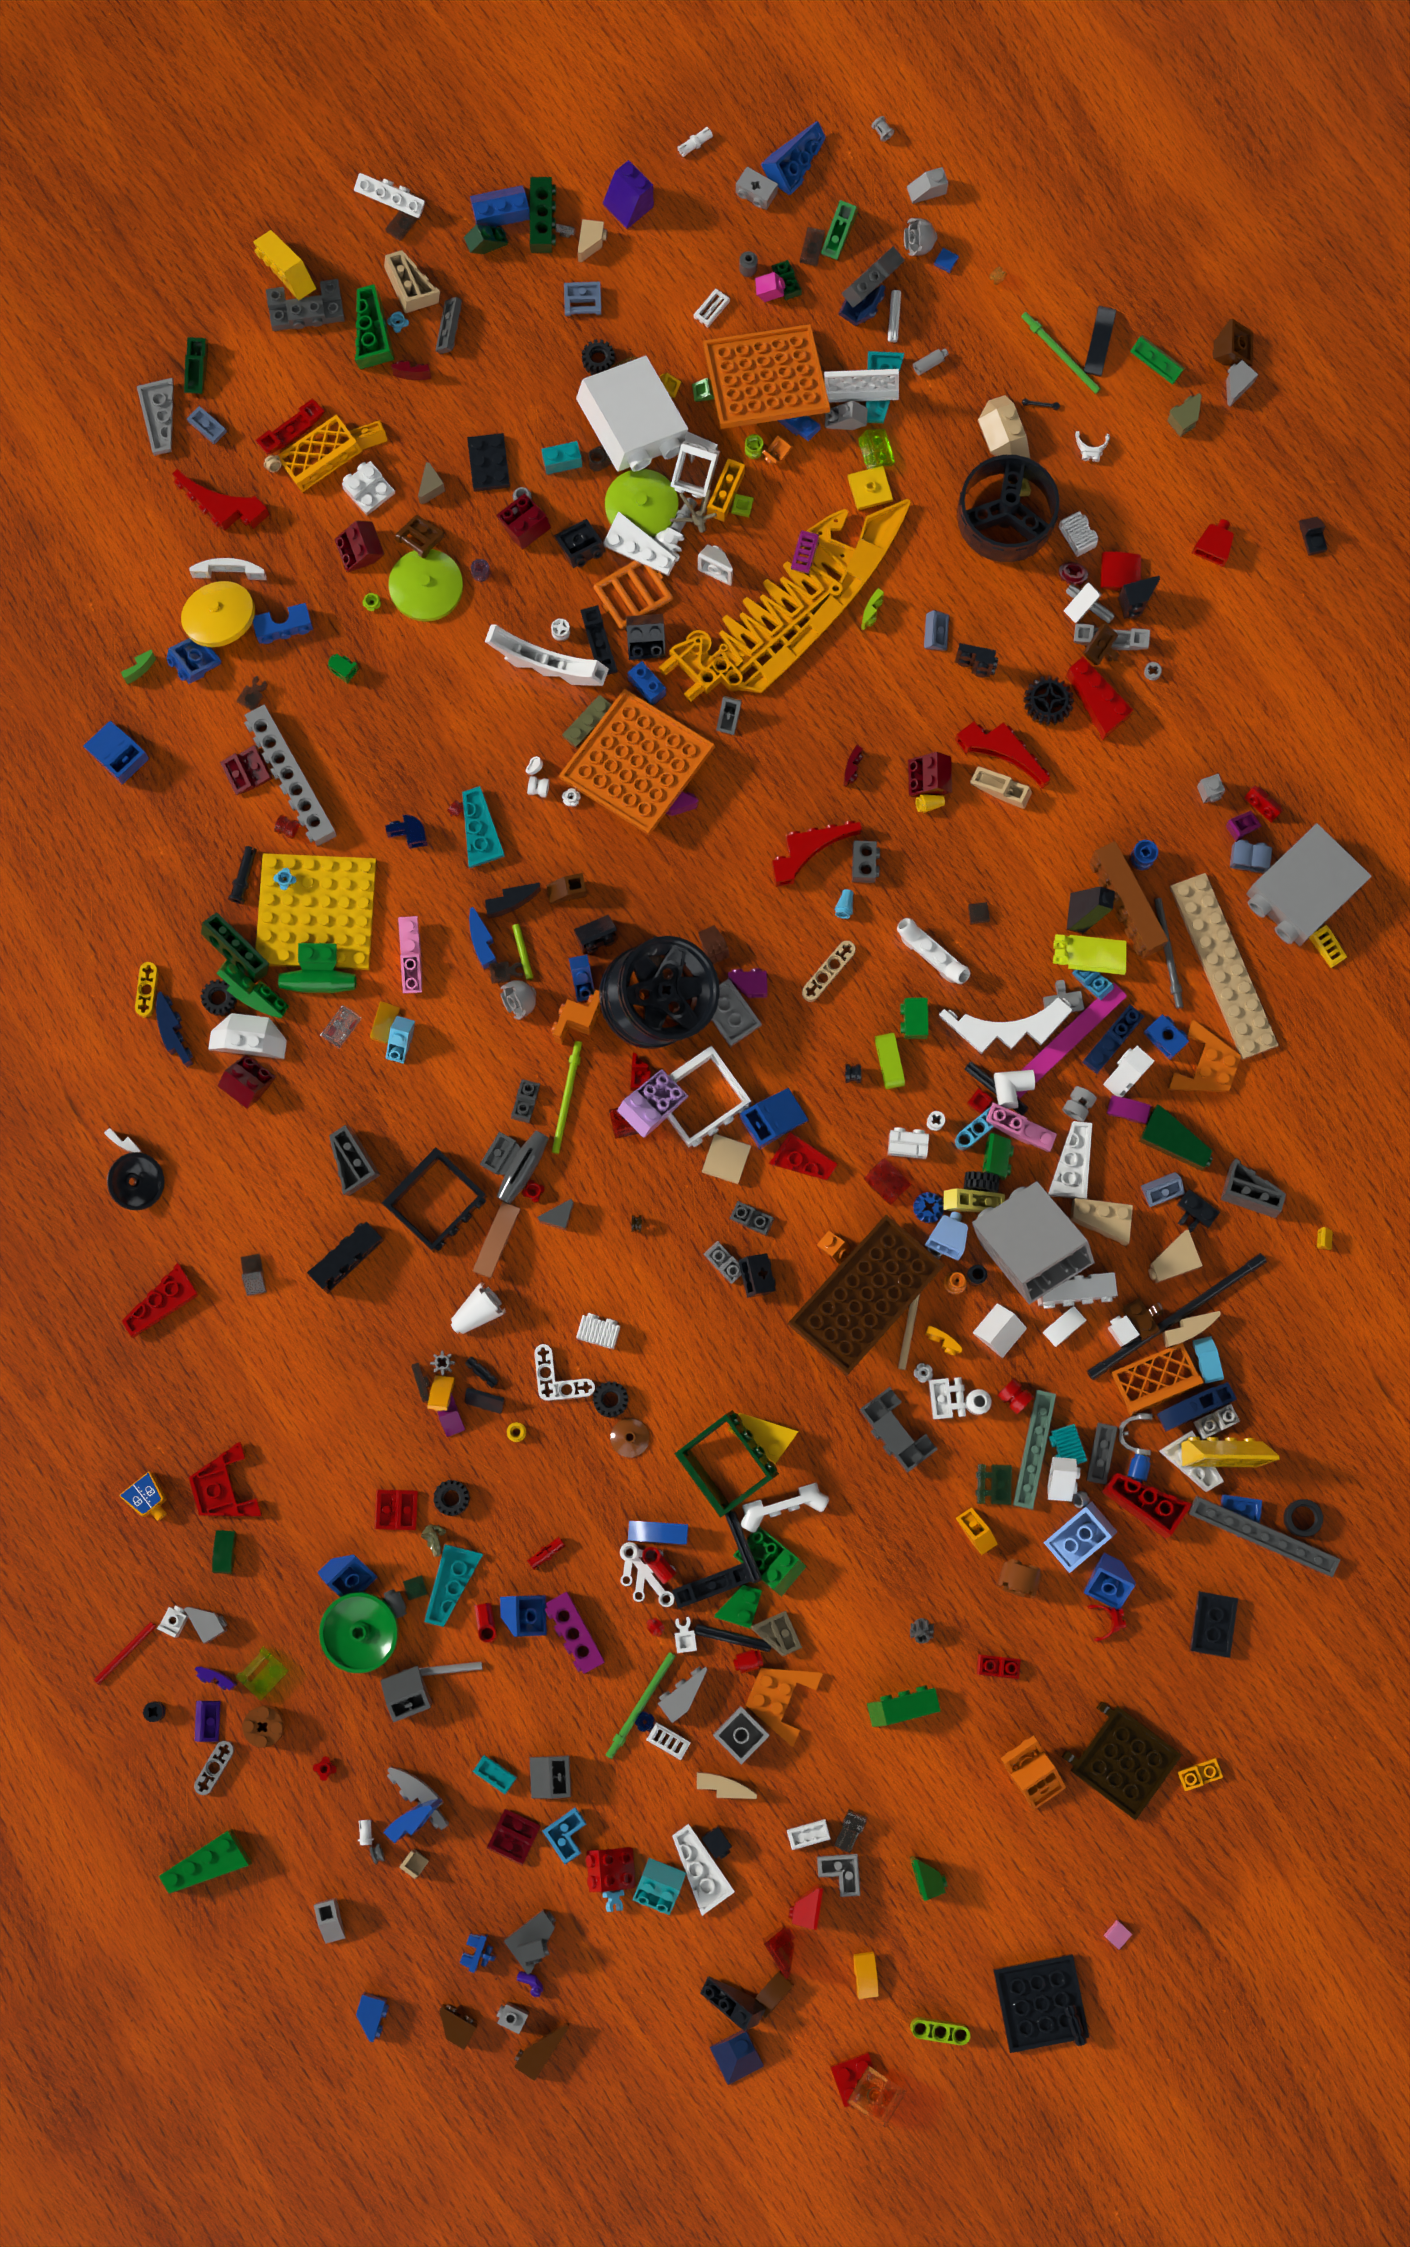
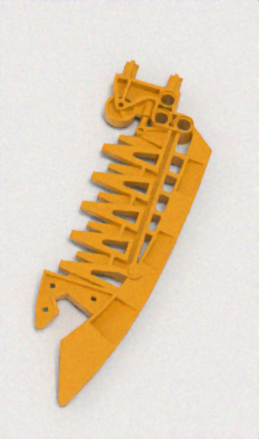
(855, 569)

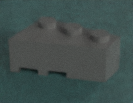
(352, 1160)
(1251, 1191)

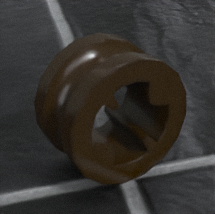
(636, 1223)

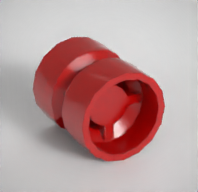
(1015, 1396)

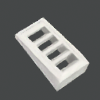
(653, 1733)

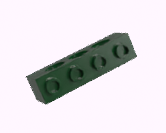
(540, 188)
(234, 947)

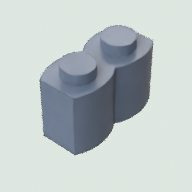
(1250, 857)

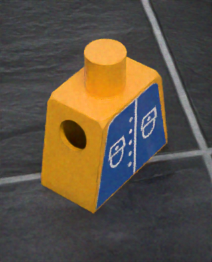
(146, 1496)

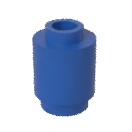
(1139, 1468)

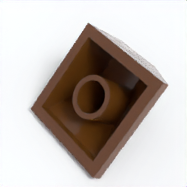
(1234, 344)

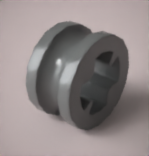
(377, 1854)

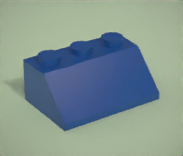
(501, 207)

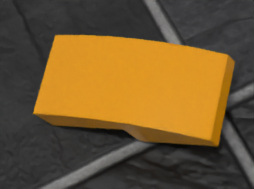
(949, 1344)
(441, 1393)
(1200, 1774)
(866, 1975)

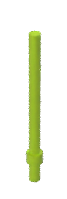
(574, 1061)

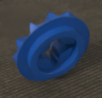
(927, 1216)

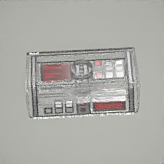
(340, 1026)

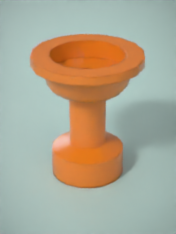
(955, 1283)

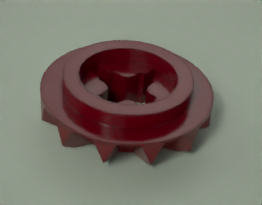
(1073, 569)

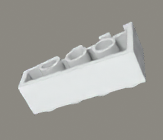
(1081, 1289)

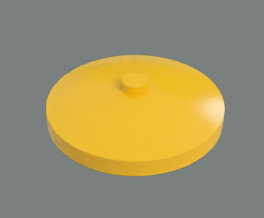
(218, 614)

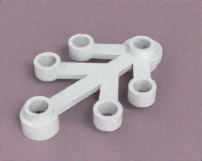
(644, 1572)

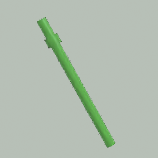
(1037, 328)
(619, 1739)

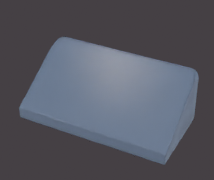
(936, 630)
(1163, 1189)

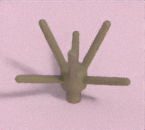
(697, 517)

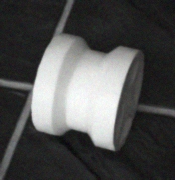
(560, 625)

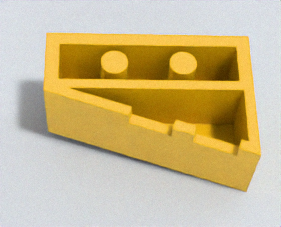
(769, 1436)

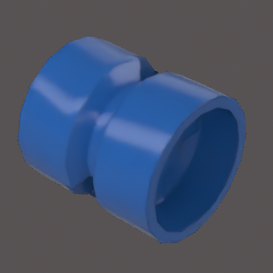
(1143, 854)

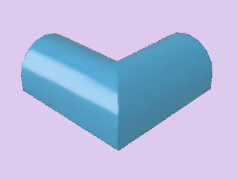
(560, 1834)

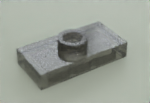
(401, 225)
(812, 246)
(422, 1382)

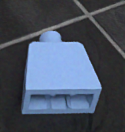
(949, 1236)

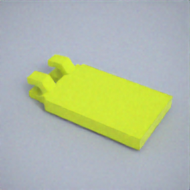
(1090, 953)

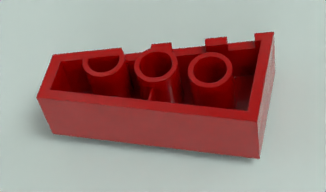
(1098, 698)
(1147, 1504)

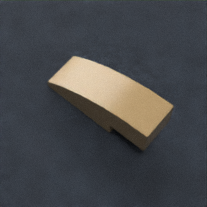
(1001, 787)
(1189, 1328)
(724, 1786)

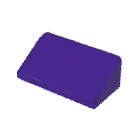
(207, 1721)

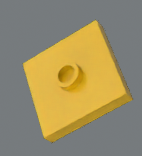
(870, 488)

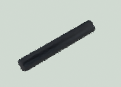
(989, 1083)
(743, 1547)
(733, 1638)

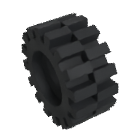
(597, 348)
(207, 998)
(981, 1181)
(605, 1388)
(463, 1498)

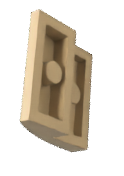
(726, 1159)

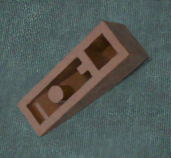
(537, 2053)

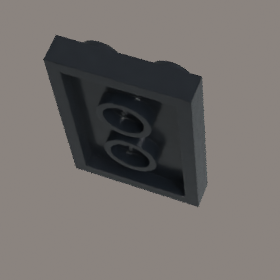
(488, 462)
(1213, 1624)

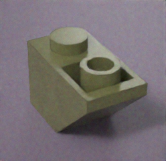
(1185, 417)

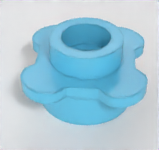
(398, 316)
(285, 872)

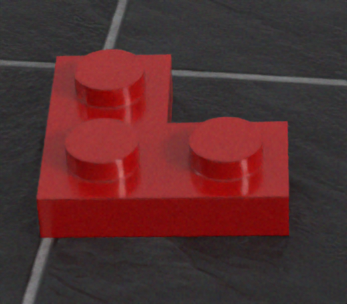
(848, 2072)

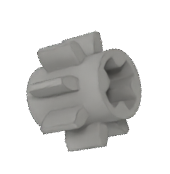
(437, 1364)

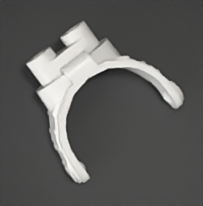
(1091, 452)

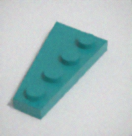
(878, 361)
(481, 835)
(451, 1578)

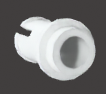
(365, 1832)

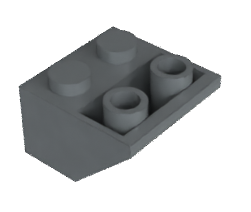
(406, 1693)
(550, 1776)

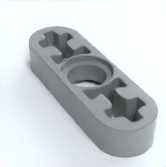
(201, 1778)

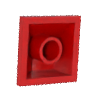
(807, 1908)

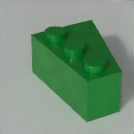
(904, 1706)

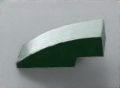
(195, 365)

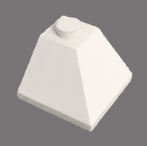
(715, 564)

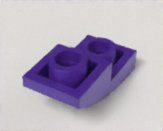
(209, 1675)

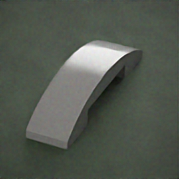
(1127, 640)

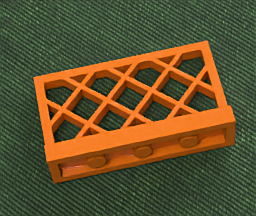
(1167, 1392)

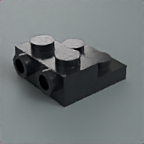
(580, 543)
(980, 658)

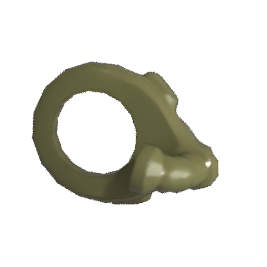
(431, 1536)

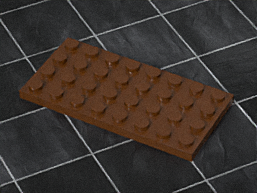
(866, 1295)

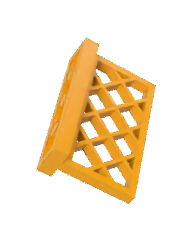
(326, 462)

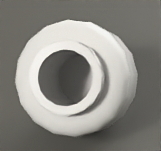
(978, 1402)

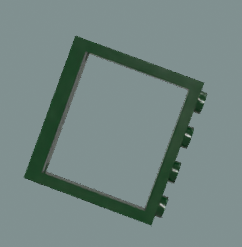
(704, 1481)

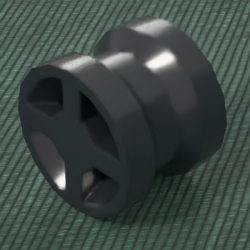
(852, 1073)
(157, 1709)

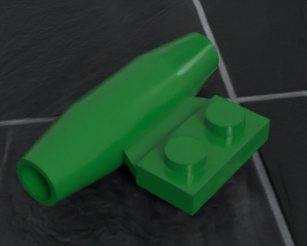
(317, 971)

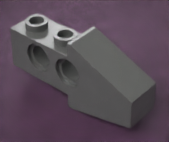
(873, 276)

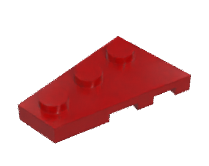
(802, 1158)

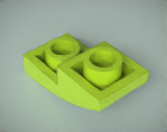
(870, 612)

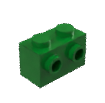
(915, 1018)

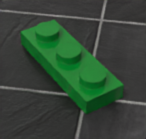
(1157, 359)

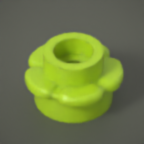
(371, 597)

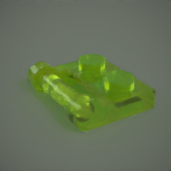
(267, 1678)

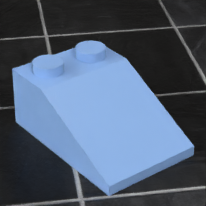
(1080, 1537)

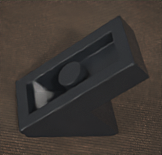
(1313, 536)

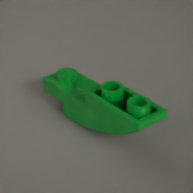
(254, 995)

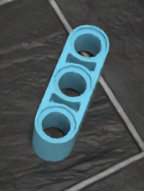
(971, 1134)

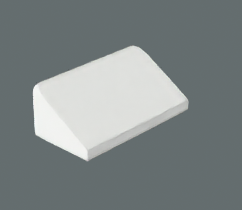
(1082, 602)

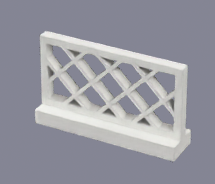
(873, 387)

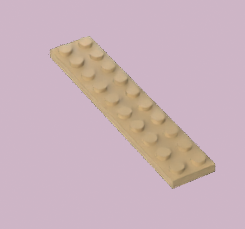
(1223, 966)

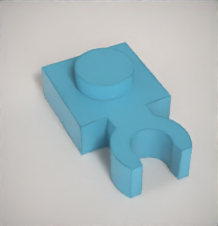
(613, 1898)

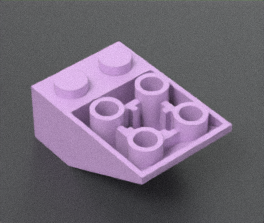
(652, 1103)

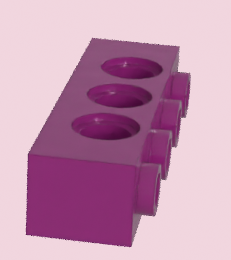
(594, 1656)

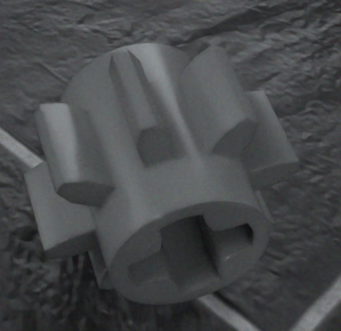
(921, 1630)

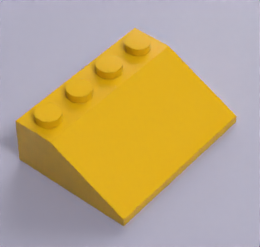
(1226, 1453)

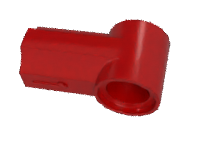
(659, 1566)
(485, 1620)

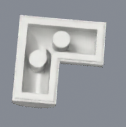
(1009, 1082)

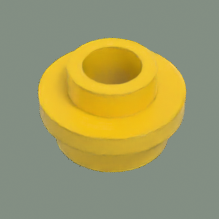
(510, 1429)

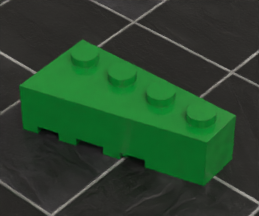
(372, 336)

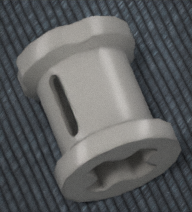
(882, 128)

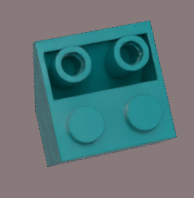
(659, 1886)

